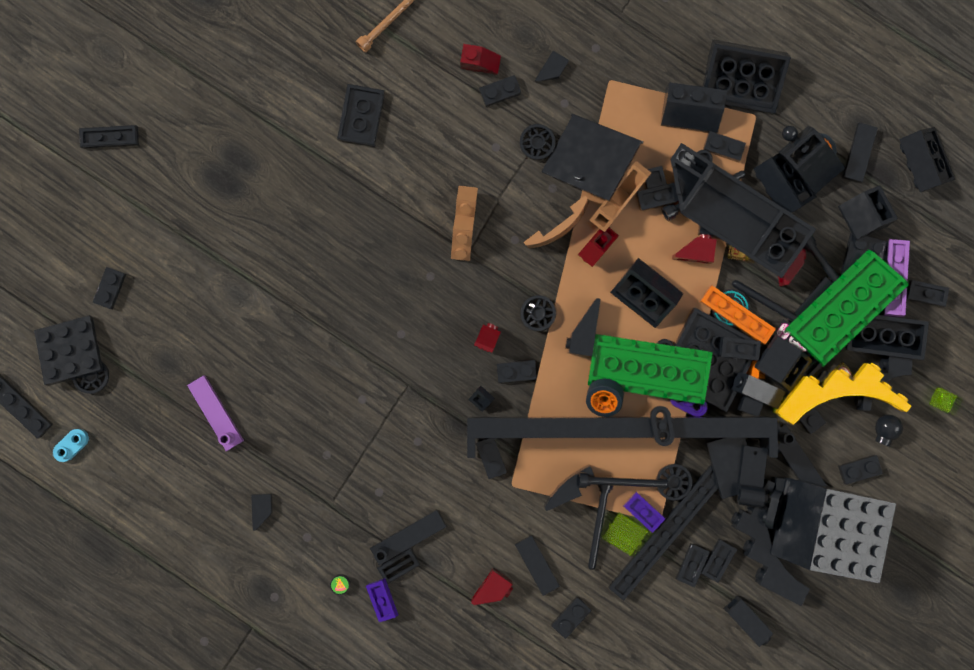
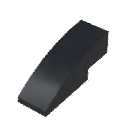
(566, 490)

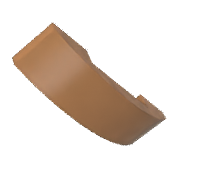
(577, 208)

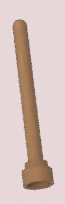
(366, 41)

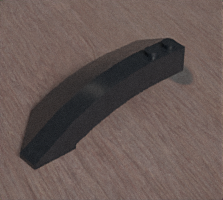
(738, 212)

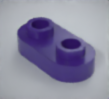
(688, 407)

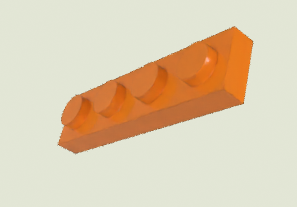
(737, 315)

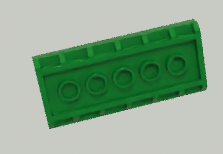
(847, 307)
(652, 368)

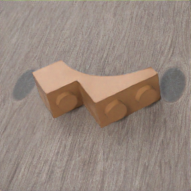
(625, 191)
(464, 223)

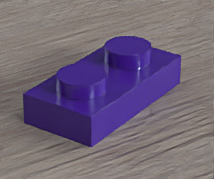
(644, 512)
(382, 600)

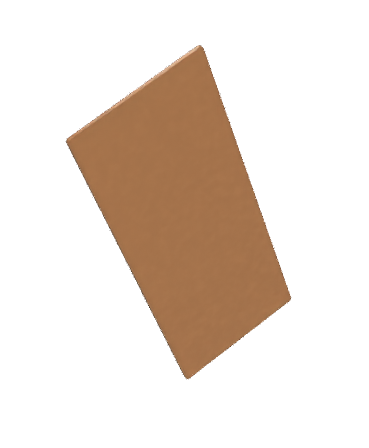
(644, 235)

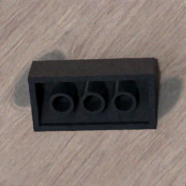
(892, 338)

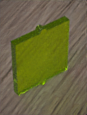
(625, 534)

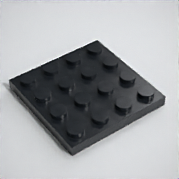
(705, 334)

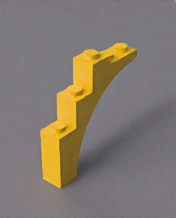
(864, 383)

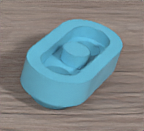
(70, 446)

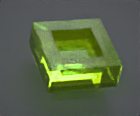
(943, 400)

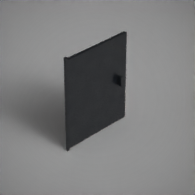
(592, 155)

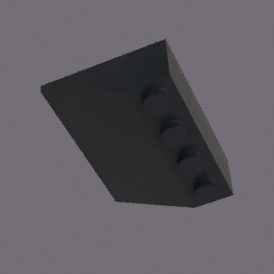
(747, 73)

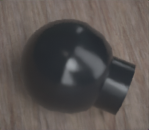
(888, 429)

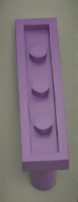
(898, 260)
(215, 413)

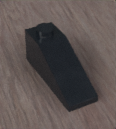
(583, 336)

